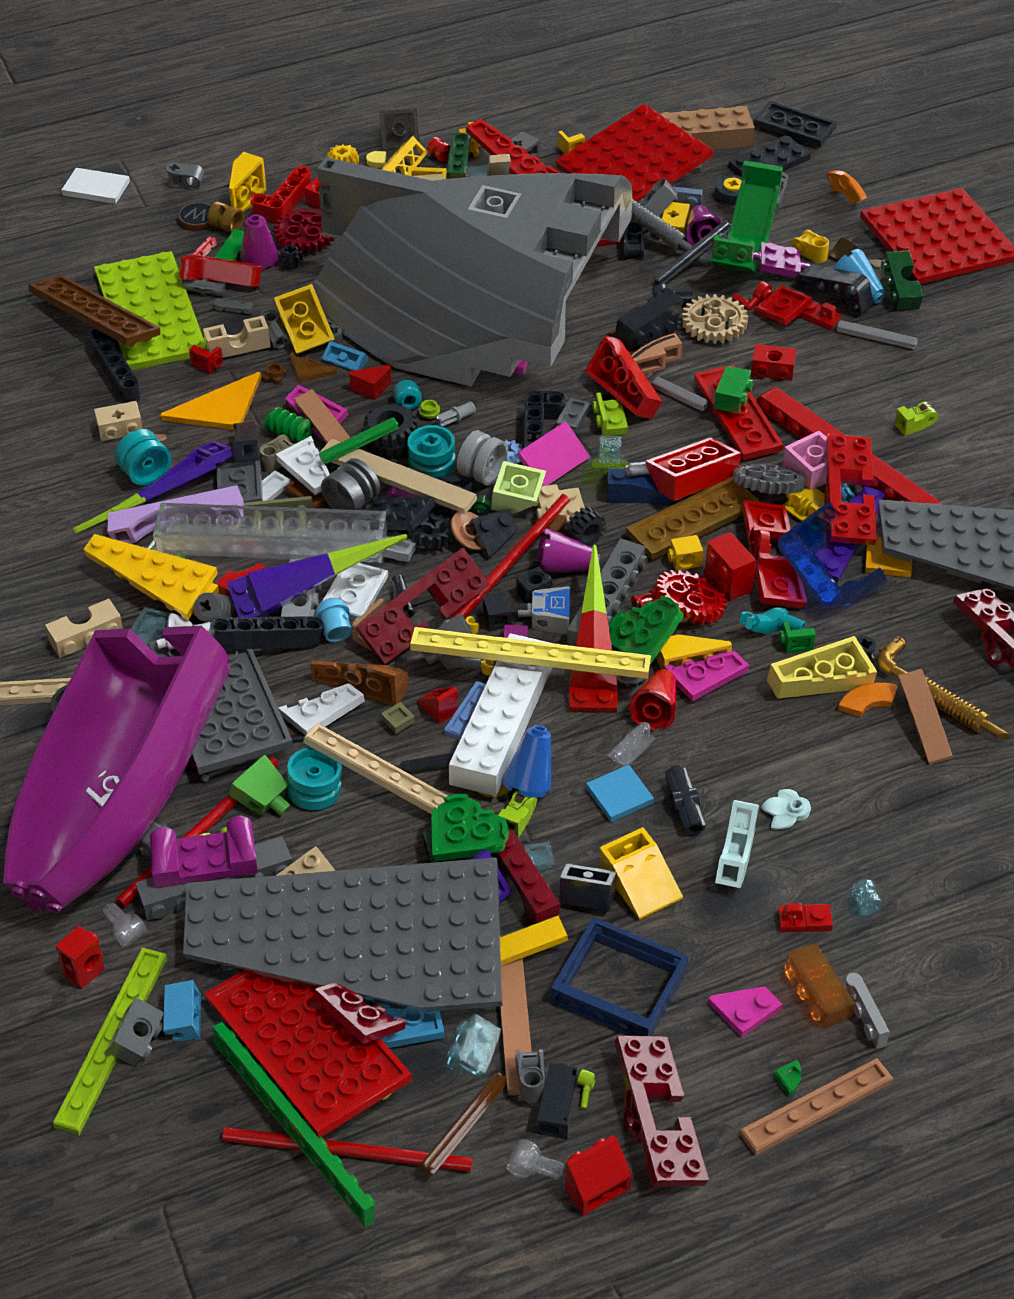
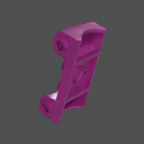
(203, 856)

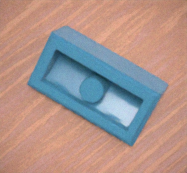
(344, 356)

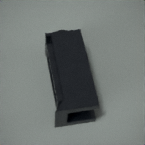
(245, 442)
(557, 1100)

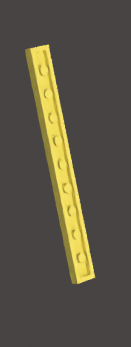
(530, 652)

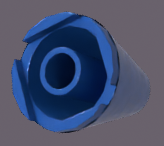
(531, 764)

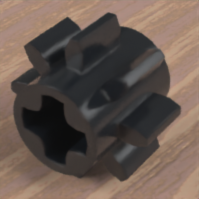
(290, 257)

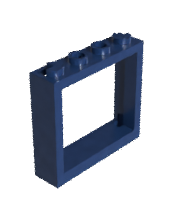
(606, 1012)

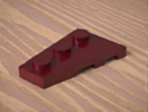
(357, 1017)

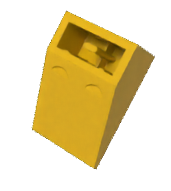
(640, 873)

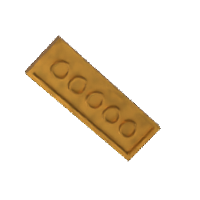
(690, 517)

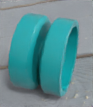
(432, 451)
(142, 457)
(313, 779)

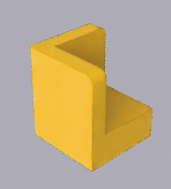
(567, 144)

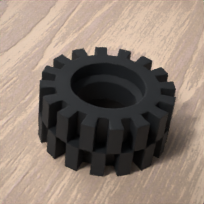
(585, 526)

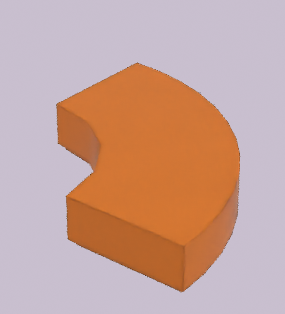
(845, 184)
(868, 696)

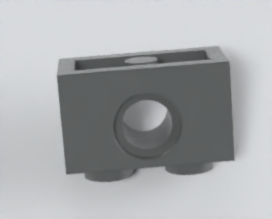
(125, 1042)

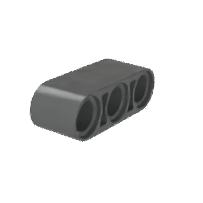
(658, 198)

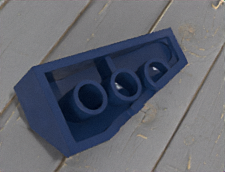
(634, 489)

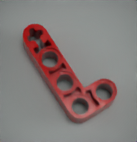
(284, 198)
(217, 269)

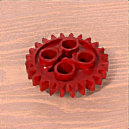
(693, 595)

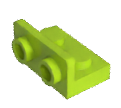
(609, 416)

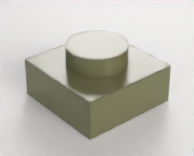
(398, 718)

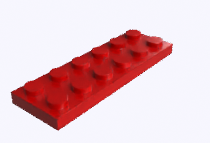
(750, 428)

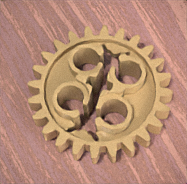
(712, 324)

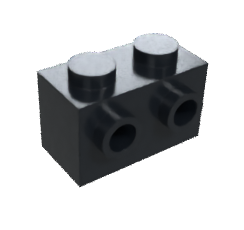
(587, 887)

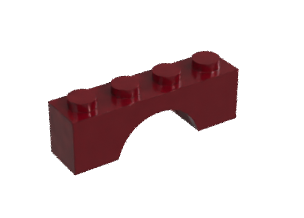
(535, 893)

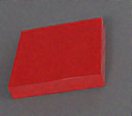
(783, 305)

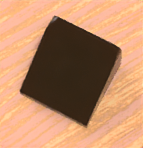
(842, 248)

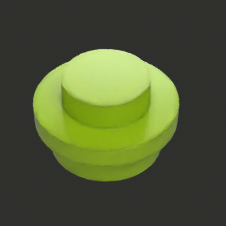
(429, 409)

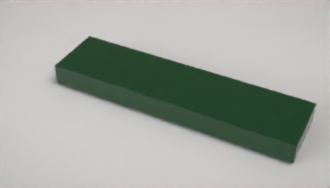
(458, 155)

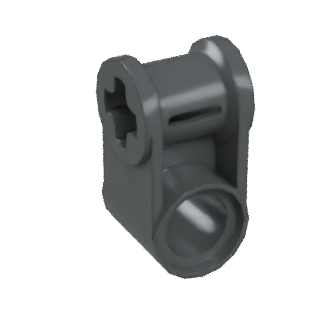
(185, 176)
(530, 1071)

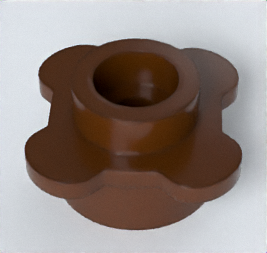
(274, 372)

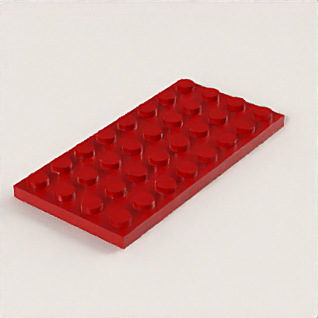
(307, 1049)

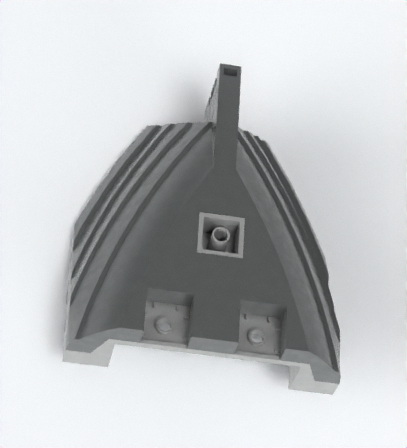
(460, 267)

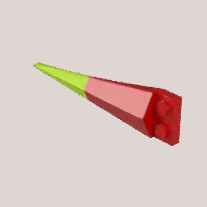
(590, 690)

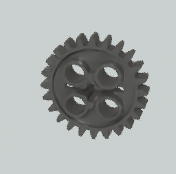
(769, 478)

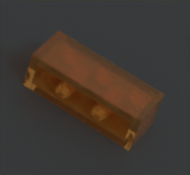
(819, 986)

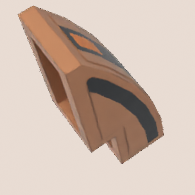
(657, 353)

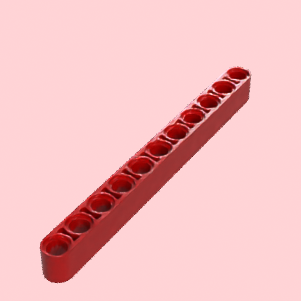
(804, 422)

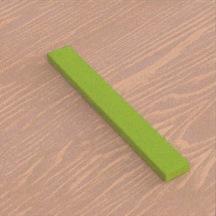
(98, 1062)

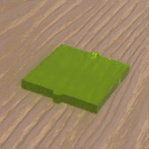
(609, 463)

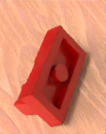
(821, 315)
(805, 918)

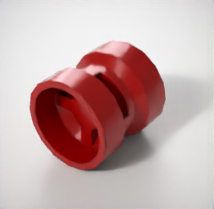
(438, 149)

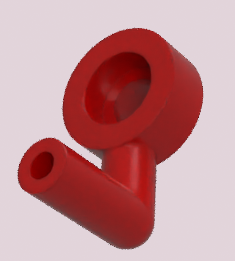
(760, 293)

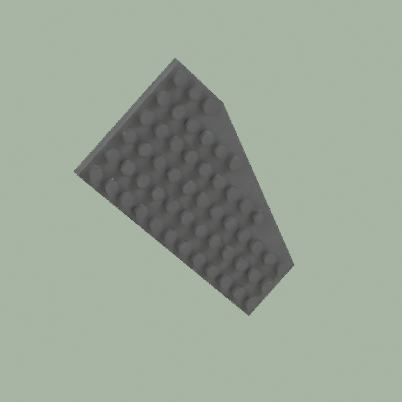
(961, 539)
(387, 932)

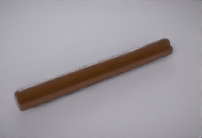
(464, 1123)

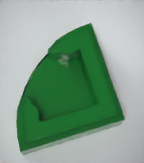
(789, 1077)

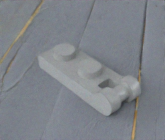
(867, 1010)

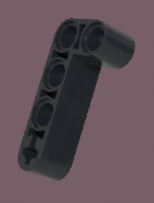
(838, 283)
(540, 407)

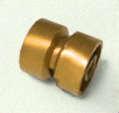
(225, 217)

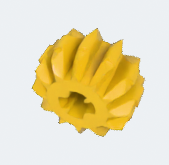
(344, 153)

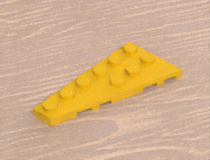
(154, 573)

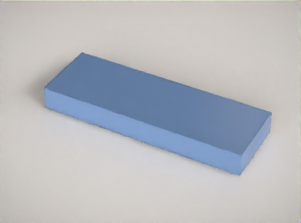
(461, 718)

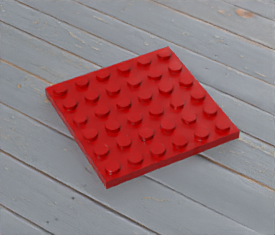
(640, 148)
(943, 234)

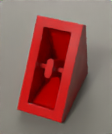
(370, 381)
(440, 703)

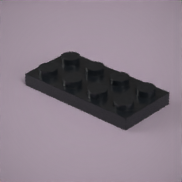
(795, 123)
(780, 152)

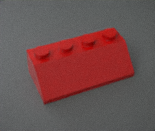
(693, 468)

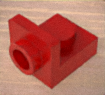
(206, 360)

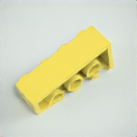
(822, 670)

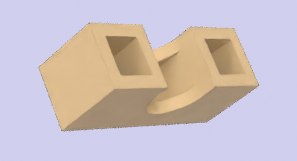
(252, 337)
(71, 637)

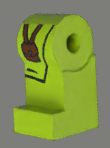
(915, 418)
(519, 812)

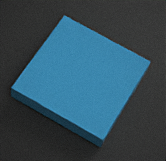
(620, 793)

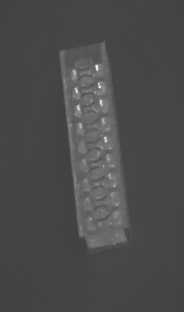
(264, 531)

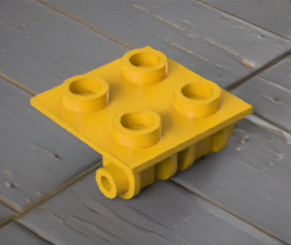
(804, 503)

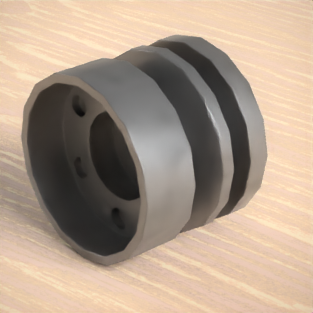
(350, 486)

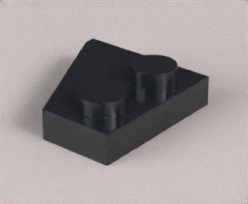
(493, 531)

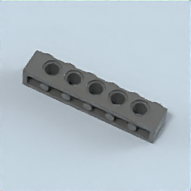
(617, 577)

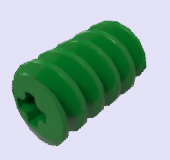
(287, 424)

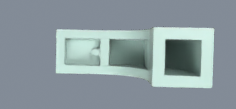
(738, 844)

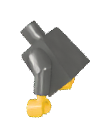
(459, 624)

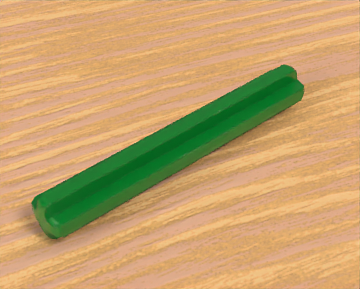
(358, 440)

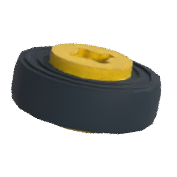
(728, 189)

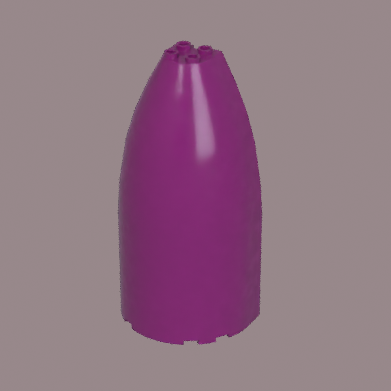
(120, 716)

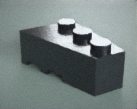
(650, 321)

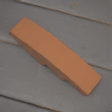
(925, 717)

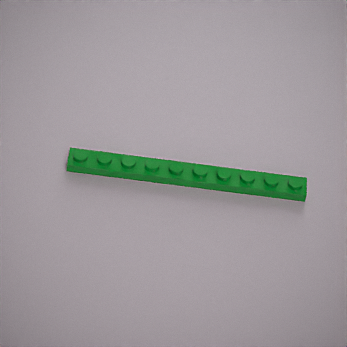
(313, 1147)

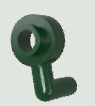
(481, 506)

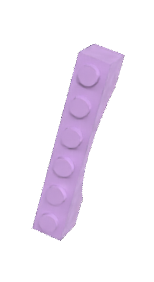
(136, 522)

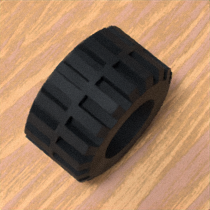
(395, 443)

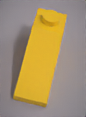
(686, 648)

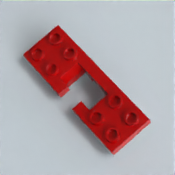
(850, 463)
(775, 577)

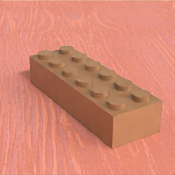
(717, 127)

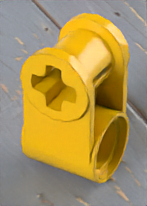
(812, 246)

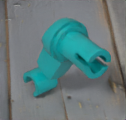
(770, 621)

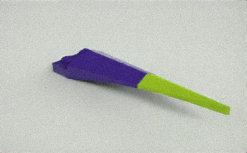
(191, 468)
(275, 586)

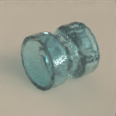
(867, 900)

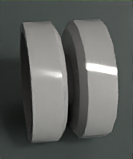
(482, 457)

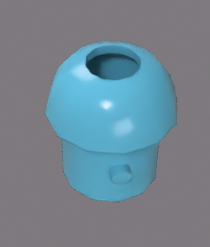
(335, 619)

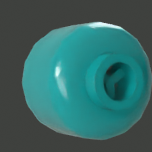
(407, 394)

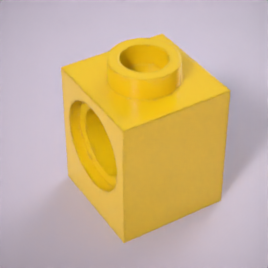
(685, 552)

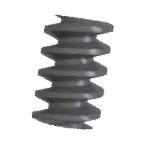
(213, 605)

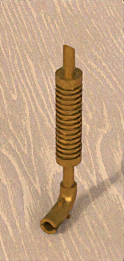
(943, 698)

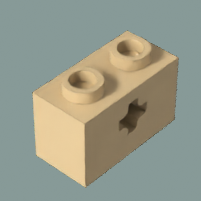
(118, 420)

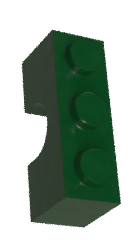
(903, 293)

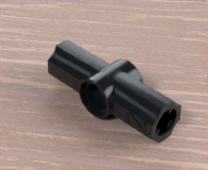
(685, 800)

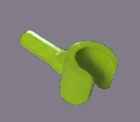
(587, 1080)

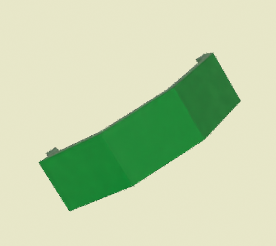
(751, 218)

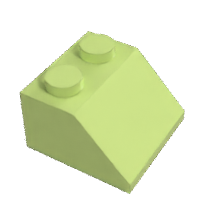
(516, 487)

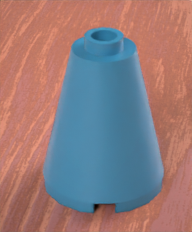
(859, 264)

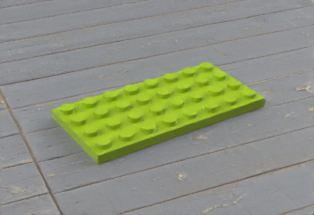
(155, 293)

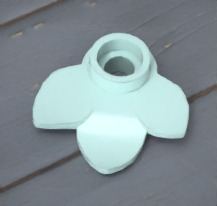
(786, 809)

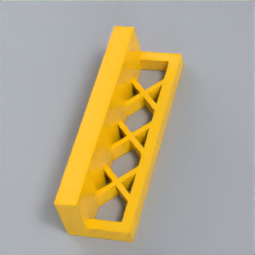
(402, 153)

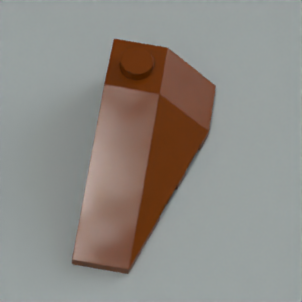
(373, 681)

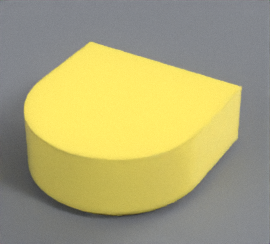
(376, 159)

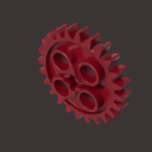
(301, 230)

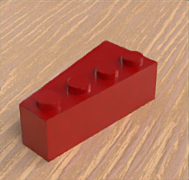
(621, 376)

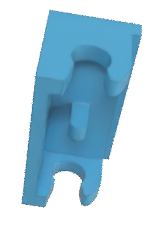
(182, 1011)

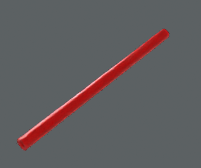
(516, 553)
(200, 828)
(345, 1149)

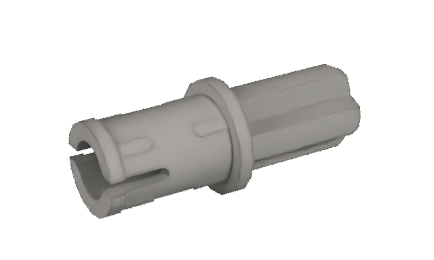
(455, 414)

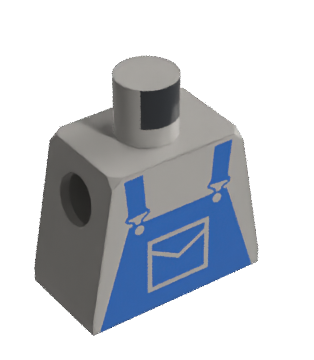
(548, 610)

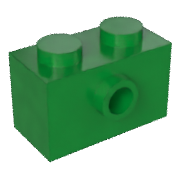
(733, 389)

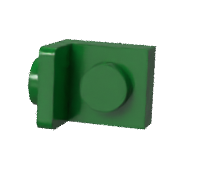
(797, 640)

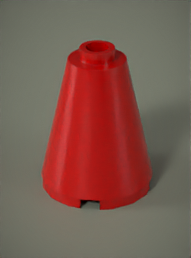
(655, 701)

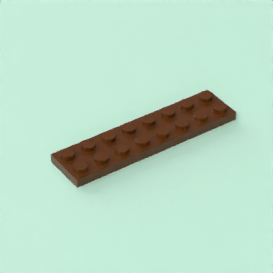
(94, 310)

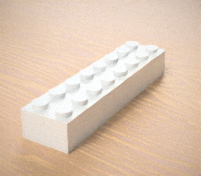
(497, 725)

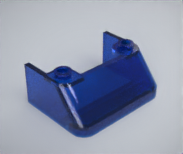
(799, 549)

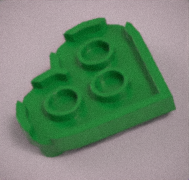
(645, 628)
(465, 830)

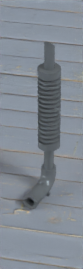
(665, 231)

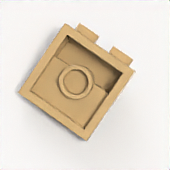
(550, 493)

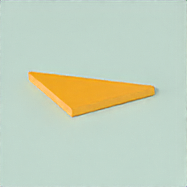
(218, 407)

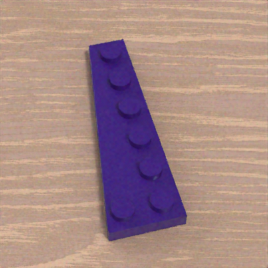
(837, 555)

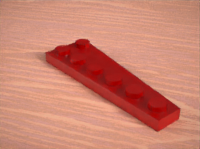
(500, 144)

